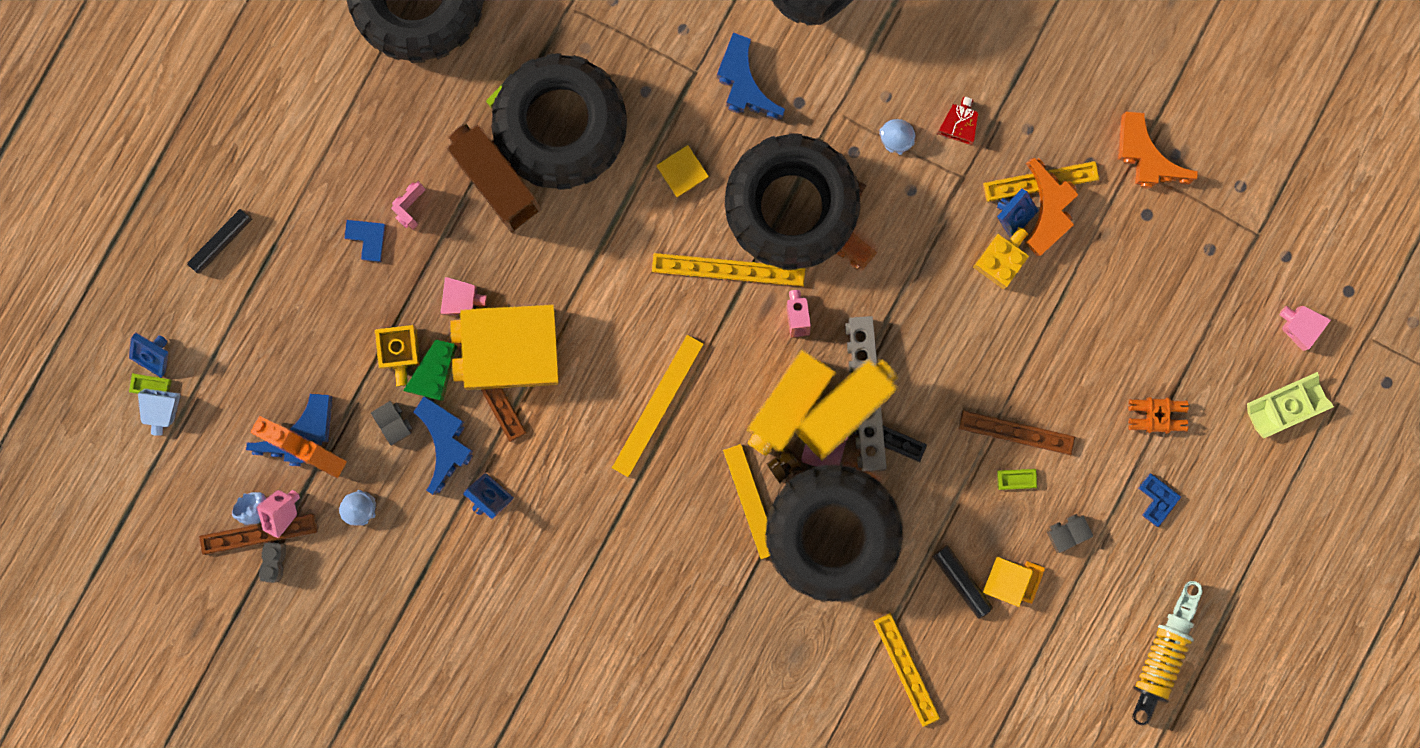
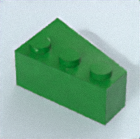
(433, 372)

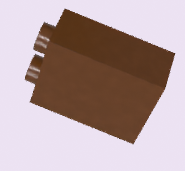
(493, 176)

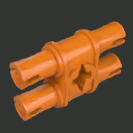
(1163, 407)

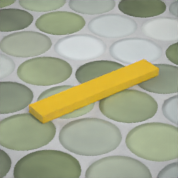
(1011, 186)
(748, 496)
(906, 669)

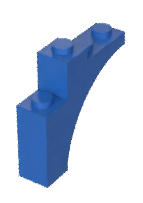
(744, 92)
(312, 426)
(448, 450)

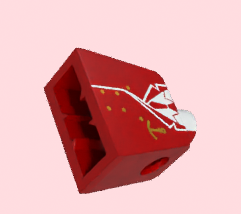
(960, 122)

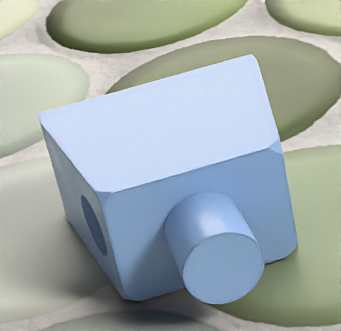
(158, 409)

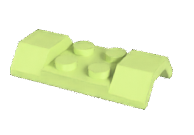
(1288, 406)

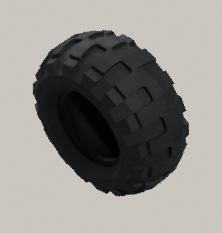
(416, 39)

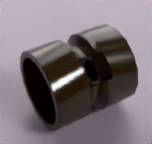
(778, 470)

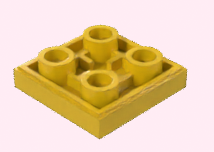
(682, 171)
(1008, 581)

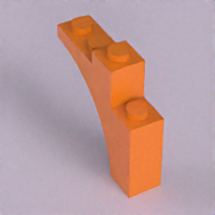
(1151, 164)
(1054, 197)
(298, 446)

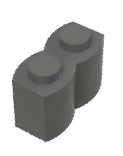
(391, 422)
(1070, 533)
(272, 556)

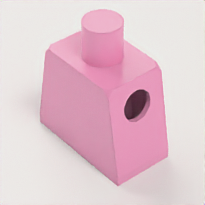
(460, 296)
(798, 320)
(1303, 325)
(278, 512)

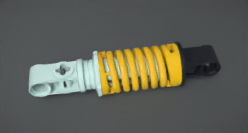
(1166, 655)

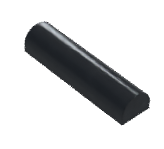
(219, 241)
(899, 443)
(962, 582)

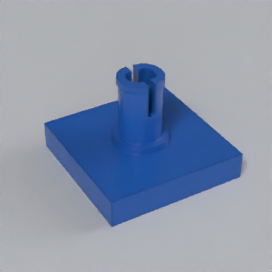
(1016, 212)
(149, 354)
(487, 496)

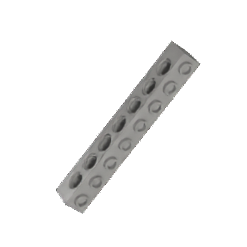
(865, 326)

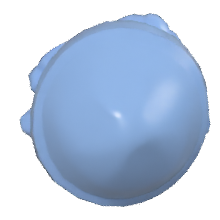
(897, 136)
(246, 508)
(357, 508)

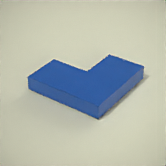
(372, 236)
(1163, 499)

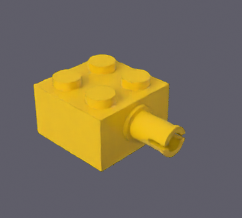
(1002, 258)
(397, 350)

